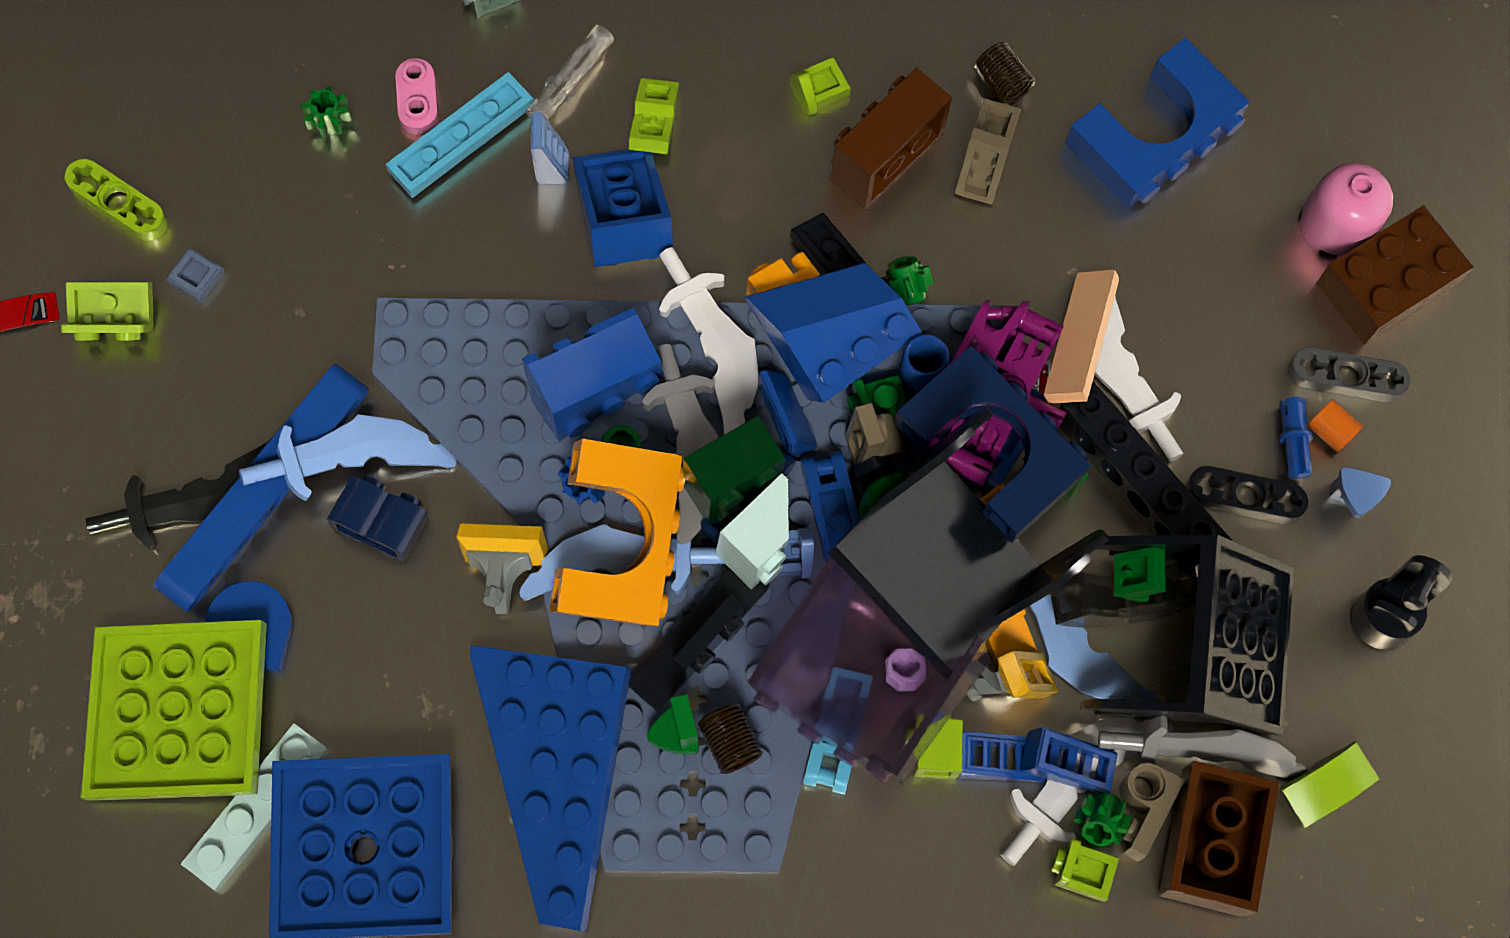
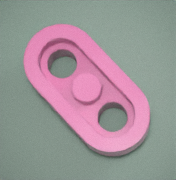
(416, 93)

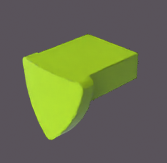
(819, 85)

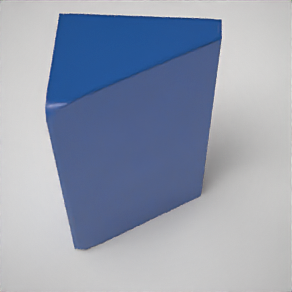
(786, 413)

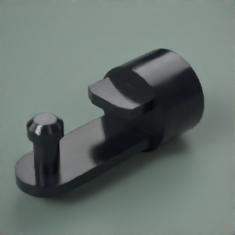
(1397, 605)

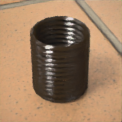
(1004, 73)
(730, 738)

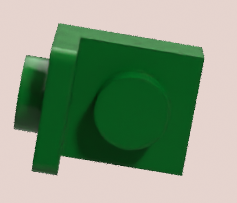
(885, 395)
(1139, 574)

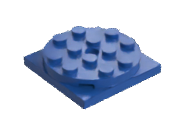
(320, 815)

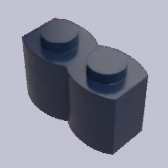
(378, 517)

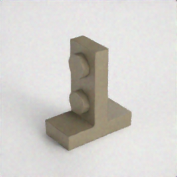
(987, 151)

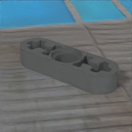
(1363, 365)

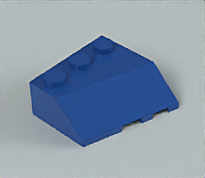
(834, 327)
(592, 374)

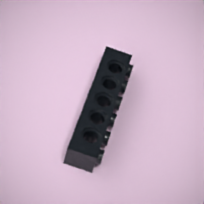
(1135, 469)

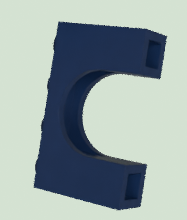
(1050, 461)

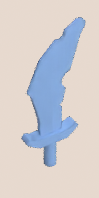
(349, 447)
(613, 552)
(1083, 668)

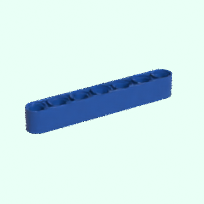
(248, 506)

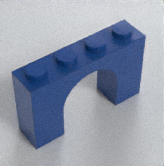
(1136, 167)

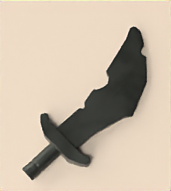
(187, 505)

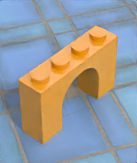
(651, 484)

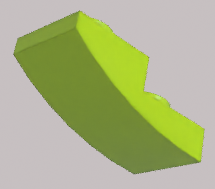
(1330, 784)

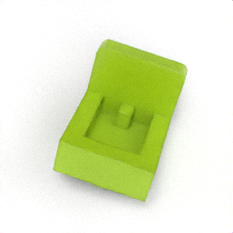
(1084, 870)

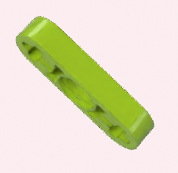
(124, 214)

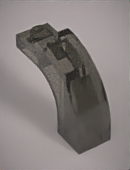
(1091, 602)

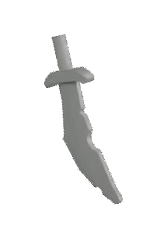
(689, 423)
(1216, 746)

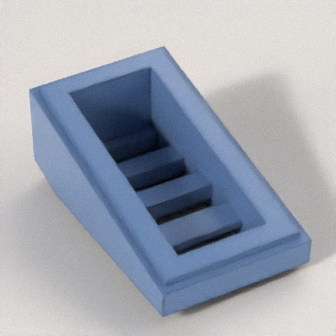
(548, 152)

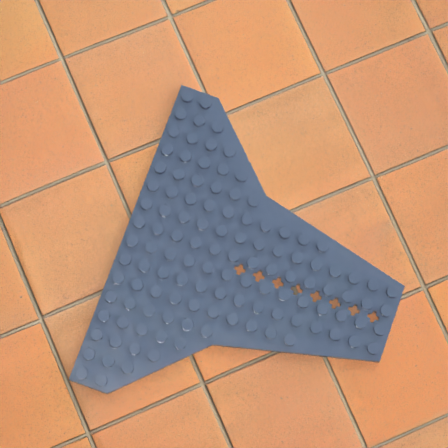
(466, 384)

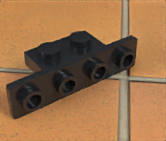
(692, 642)

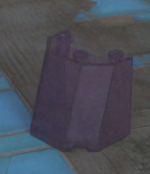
(833, 682)

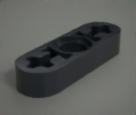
(1274, 510)

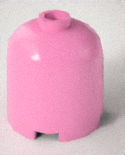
(1346, 208)

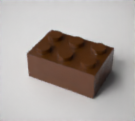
(889, 137)
(1394, 274)
(1219, 839)

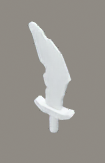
(720, 338)
(1119, 373)
(1057, 798)

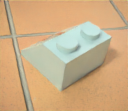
(758, 536)

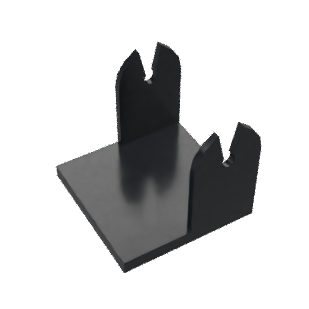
(942, 563)
(1236, 637)

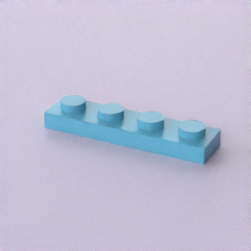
(459, 135)

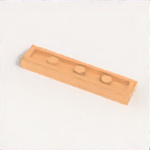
(1081, 337)

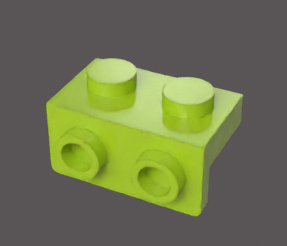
(108, 308)

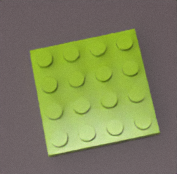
(175, 711)

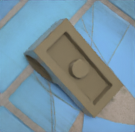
(873, 436)
(1153, 809)

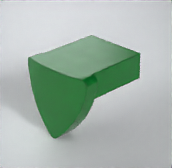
(675, 729)

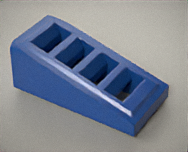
(1042, 755)
(986, 772)

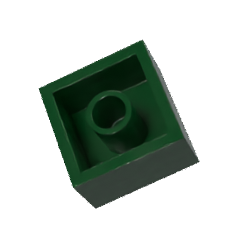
(732, 471)

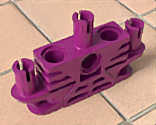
(1020, 365)

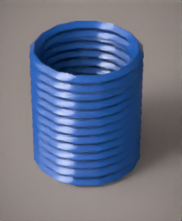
(926, 346)

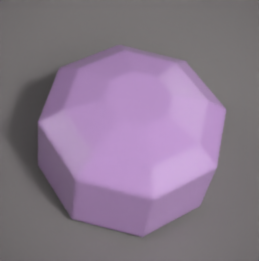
(905, 669)

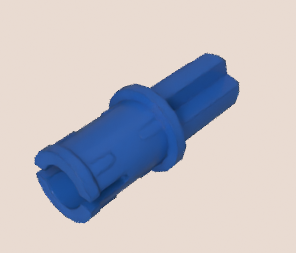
(1296, 437)

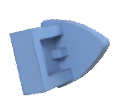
(1359, 490)
(799, 554)

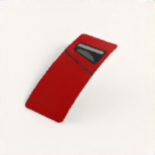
(28, 310)

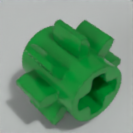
(326, 111)
(909, 279)
(1103, 819)

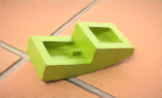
(653, 116)

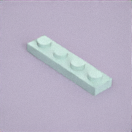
(246, 816)

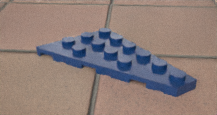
(556, 753)

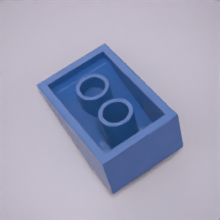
(623, 206)

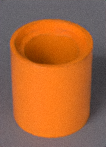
(1335, 426)

